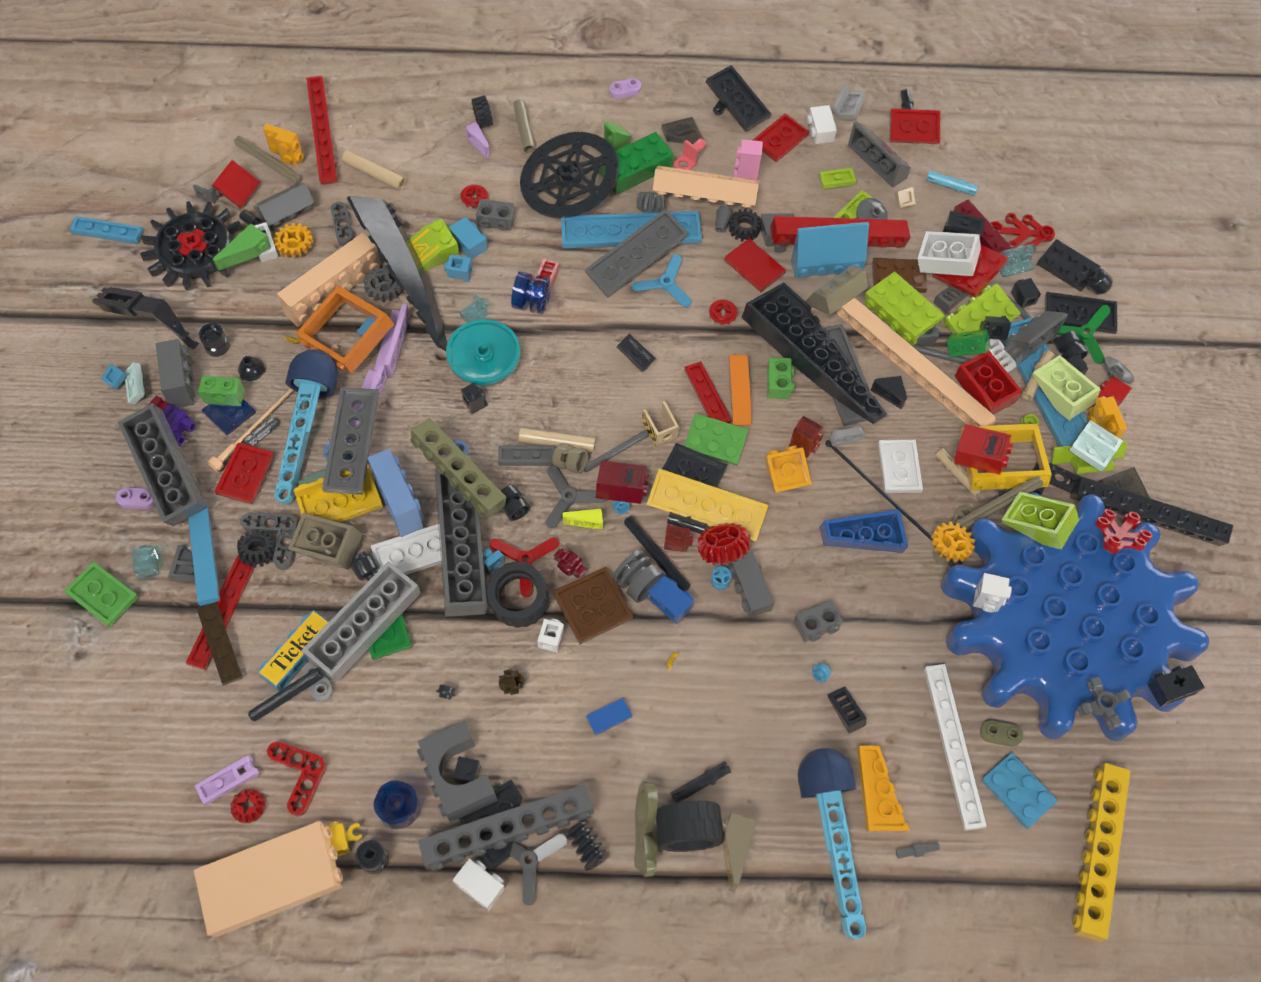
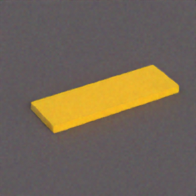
(706, 503)

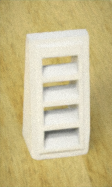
(271, 252)
(998, 347)

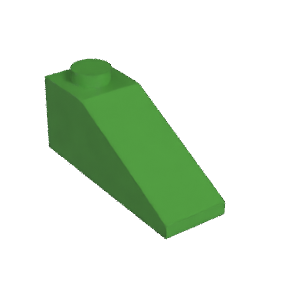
(245, 246)

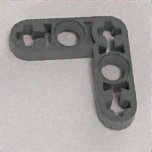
(282, 533)

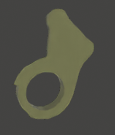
(645, 817)

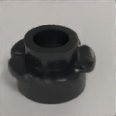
(446, 691)

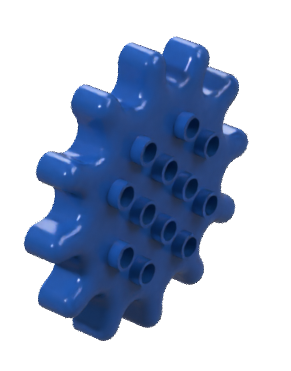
(1074, 620)

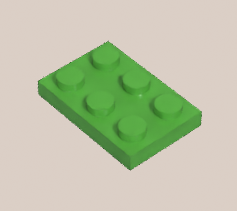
(716, 439)
(101, 594)

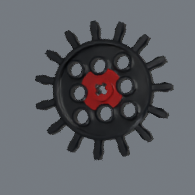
(189, 244)

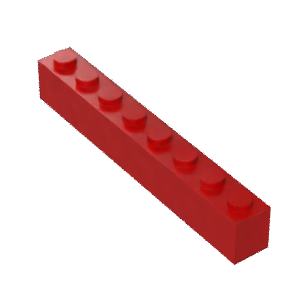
(881, 231)

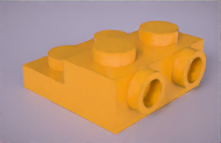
(283, 143)
(1108, 416)
(787, 469)

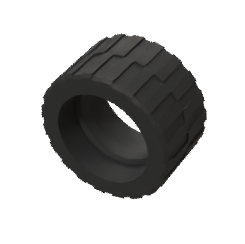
(508, 573)
(689, 826)

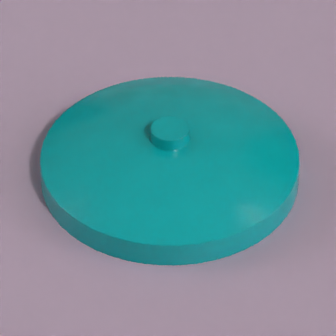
(483, 352)

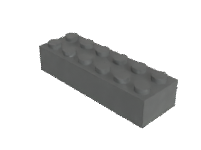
(162, 465)

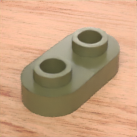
(1002, 733)

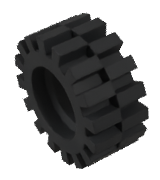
(482, 111)
(744, 217)
(255, 557)

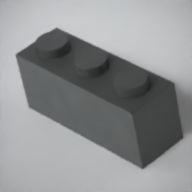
(751, 585)

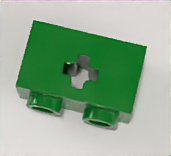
(968, 343)

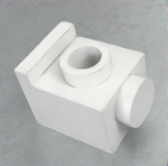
(547, 642)

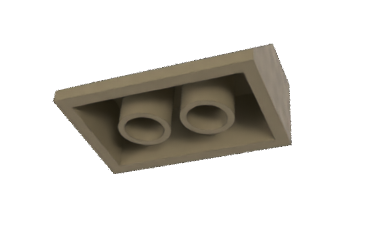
(839, 290)

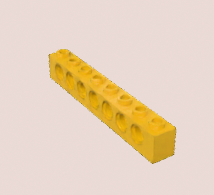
(1085, 926)

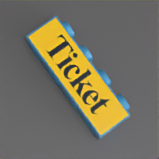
(289, 658)

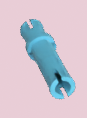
(953, 183)

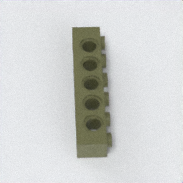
(443, 445)

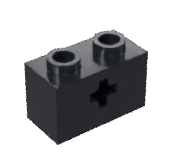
(1166, 691)

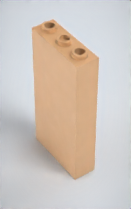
(267, 879)

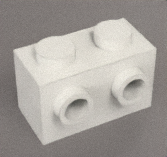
(991, 592)

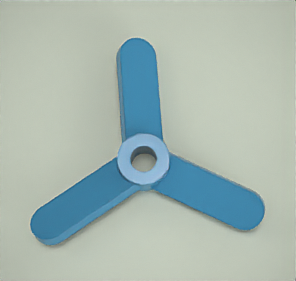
(671, 287)

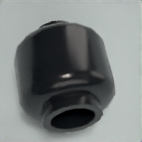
(1099, 281)
(365, 566)

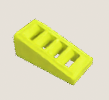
(584, 518)

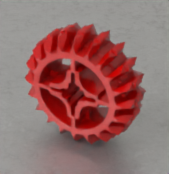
(723, 543)

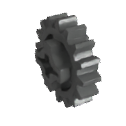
(382, 283)

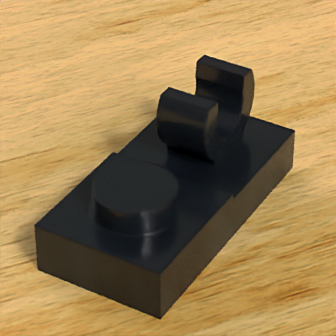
(636, 352)

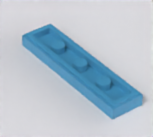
(106, 230)

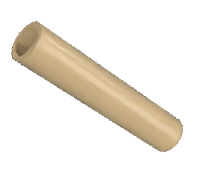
(373, 169)
(540, 437)

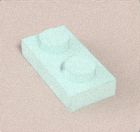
(134, 383)

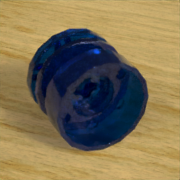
(530, 292)

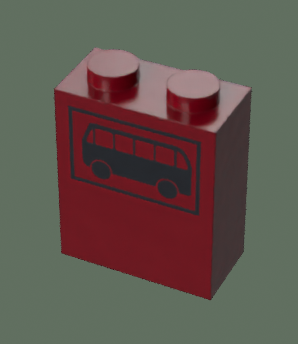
(621, 482)

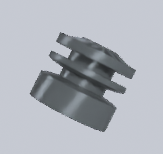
(637, 575)

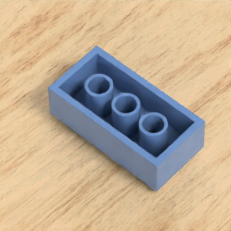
(396, 492)

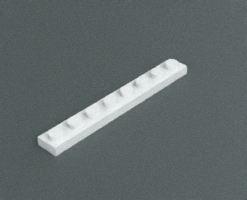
(955, 748)

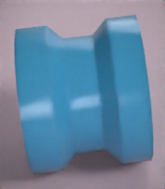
(721, 573)

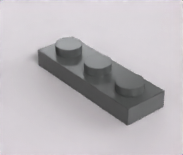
(526, 455)

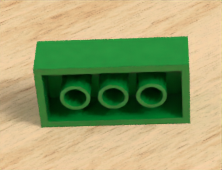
(639, 161)

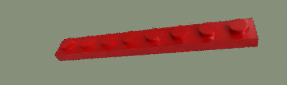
(321, 130)

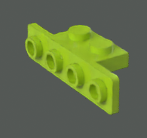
(1063, 455)

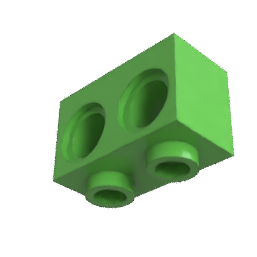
(777, 378)

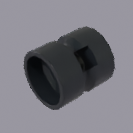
(214, 339)
(1070, 346)
(515, 505)
(371, 857)

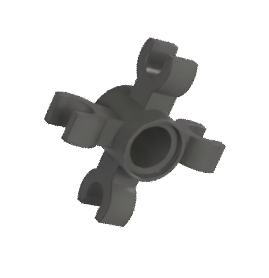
(1111, 719)

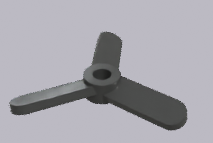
(564, 503)
(537, 854)

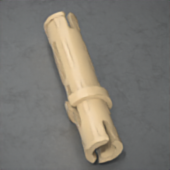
(1032, 385)
(955, 469)

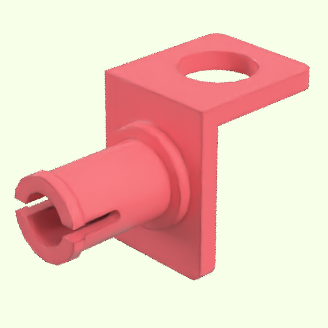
(690, 154)

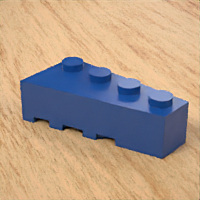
(870, 532)

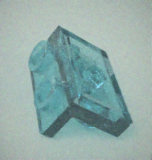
(1018, 260)

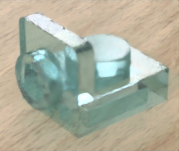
(475, 310)

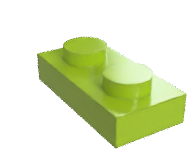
(837, 178)

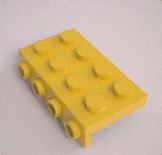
(337, 506)

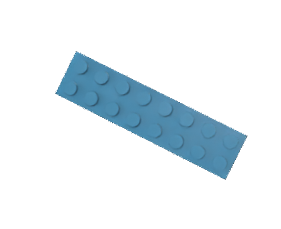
(612, 229)
(1063, 430)

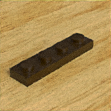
(219, 644)

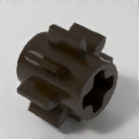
(511, 682)

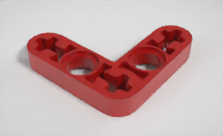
(306, 774)

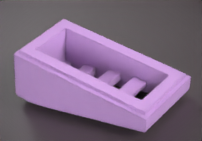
(477, 139)

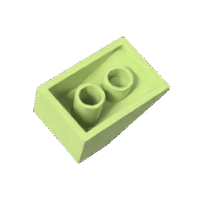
(1066, 387)

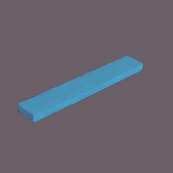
(203, 558)

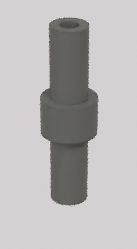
(917, 850)

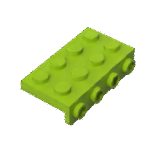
(991, 303)
(902, 308)

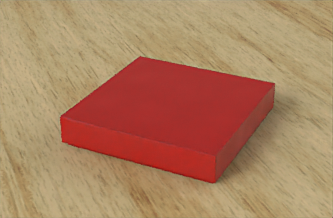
(235, 183)

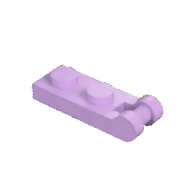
(226, 780)

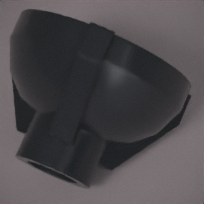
(252, 370)

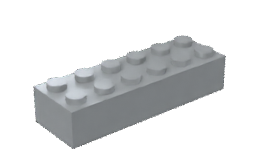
(361, 621)

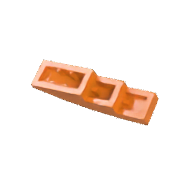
(740, 390)

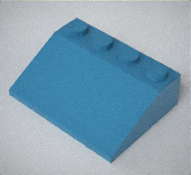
(829, 249)

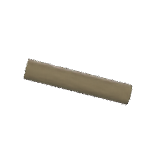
(524, 126)

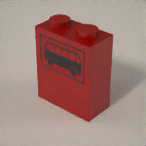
(983, 449)

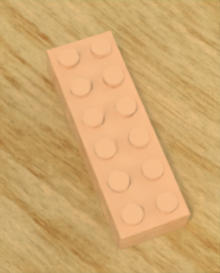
(705, 185)
(342, 269)

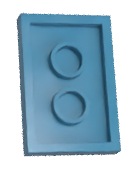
(1019, 790)

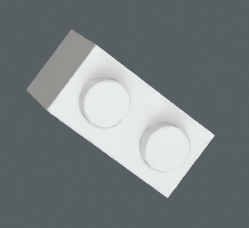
(821, 124)
(479, 884)

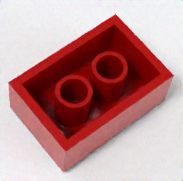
(988, 382)

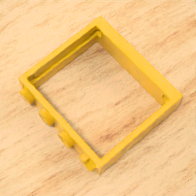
(1011, 480)

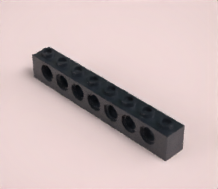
(1156, 512)

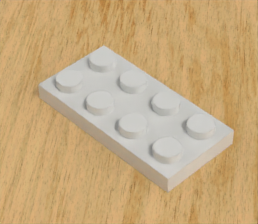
(410, 552)

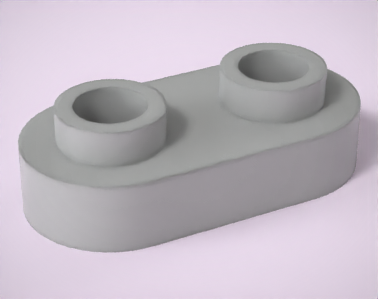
(846, 436)
(323, 683)

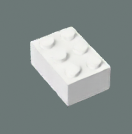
(949, 253)

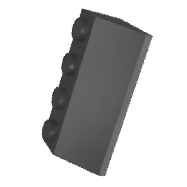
(878, 155)

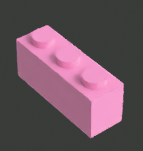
(748, 160)

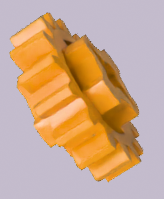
(293, 240)
(952, 542)

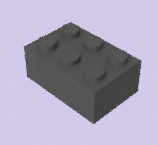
(175, 373)

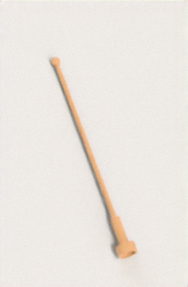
(216, 463)

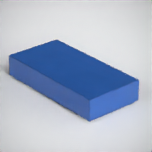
(609, 716)

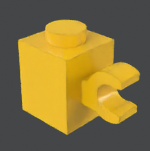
(341, 839)

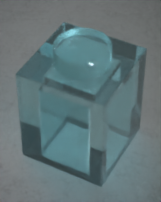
(145, 561)

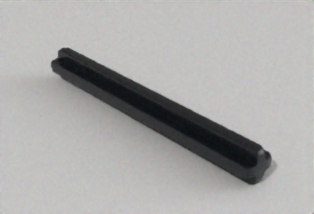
(656, 553)

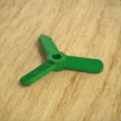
(1090, 327)

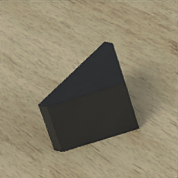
(891, 390)

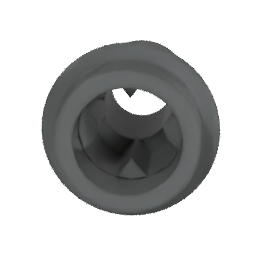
(723, 217)

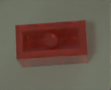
(807, 435)

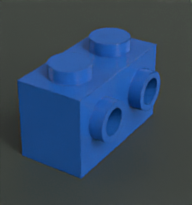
(670, 599)

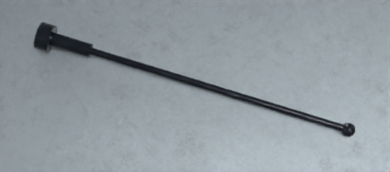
(828, 444)

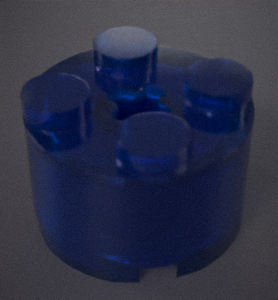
(385, 801)

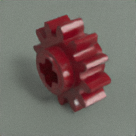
(569, 563)

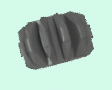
(650, 202)

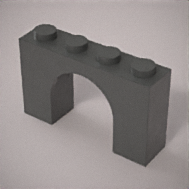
(455, 799)

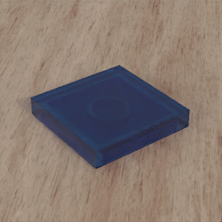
(228, 417)

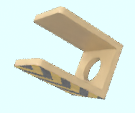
(657, 437)

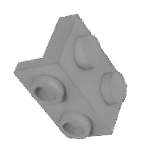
(848, 104)

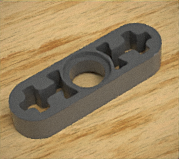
(342, 218)

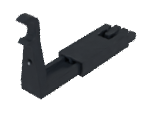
(136, 303)

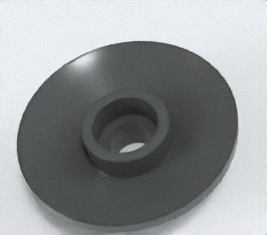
(867, 208)
(1118, 370)

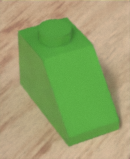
(616, 135)

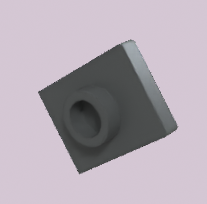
(212, 194)

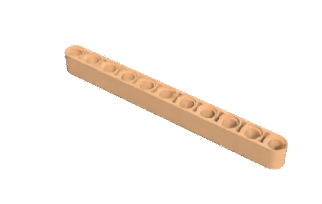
(915, 364)

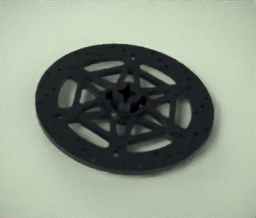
(569, 174)

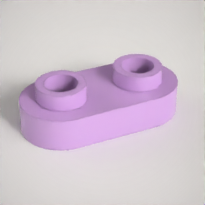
(625, 88)
(134, 498)

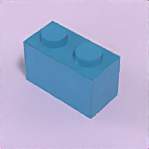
(468, 237)

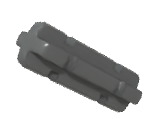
(261, 431)

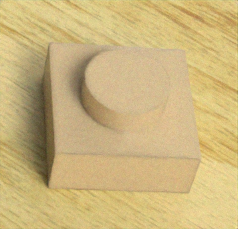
(905, 197)

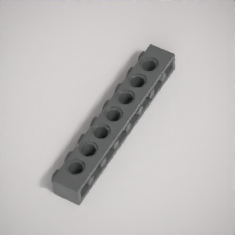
(430, 845)

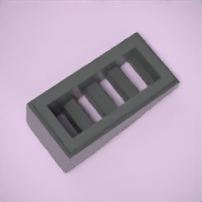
(943, 304)

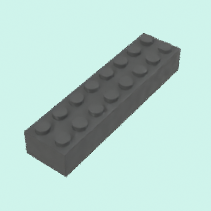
(459, 551)

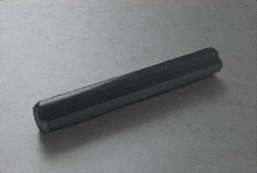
(285, 694)

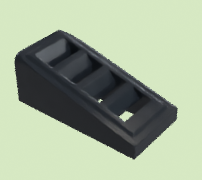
(853, 721)

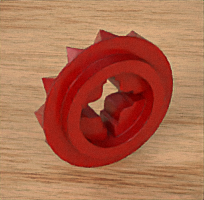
(468, 192)
(729, 308)
(254, 812)

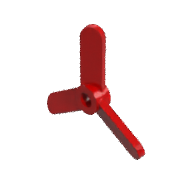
(532, 555)

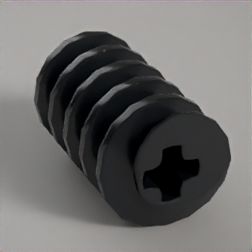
(586, 845)

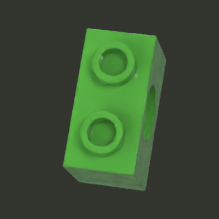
(221, 390)

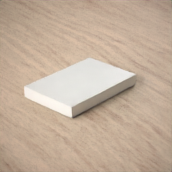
(900, 466)

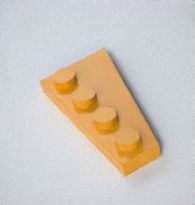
(879, 800)

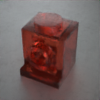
(677, 544)

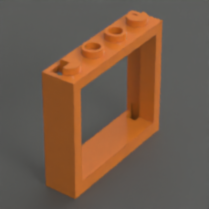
(364, 344)

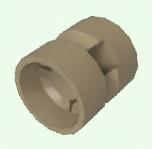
(570, 458)

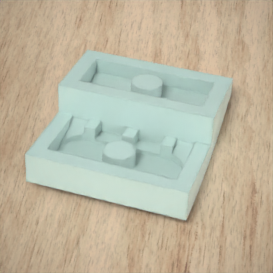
(1095, 445)

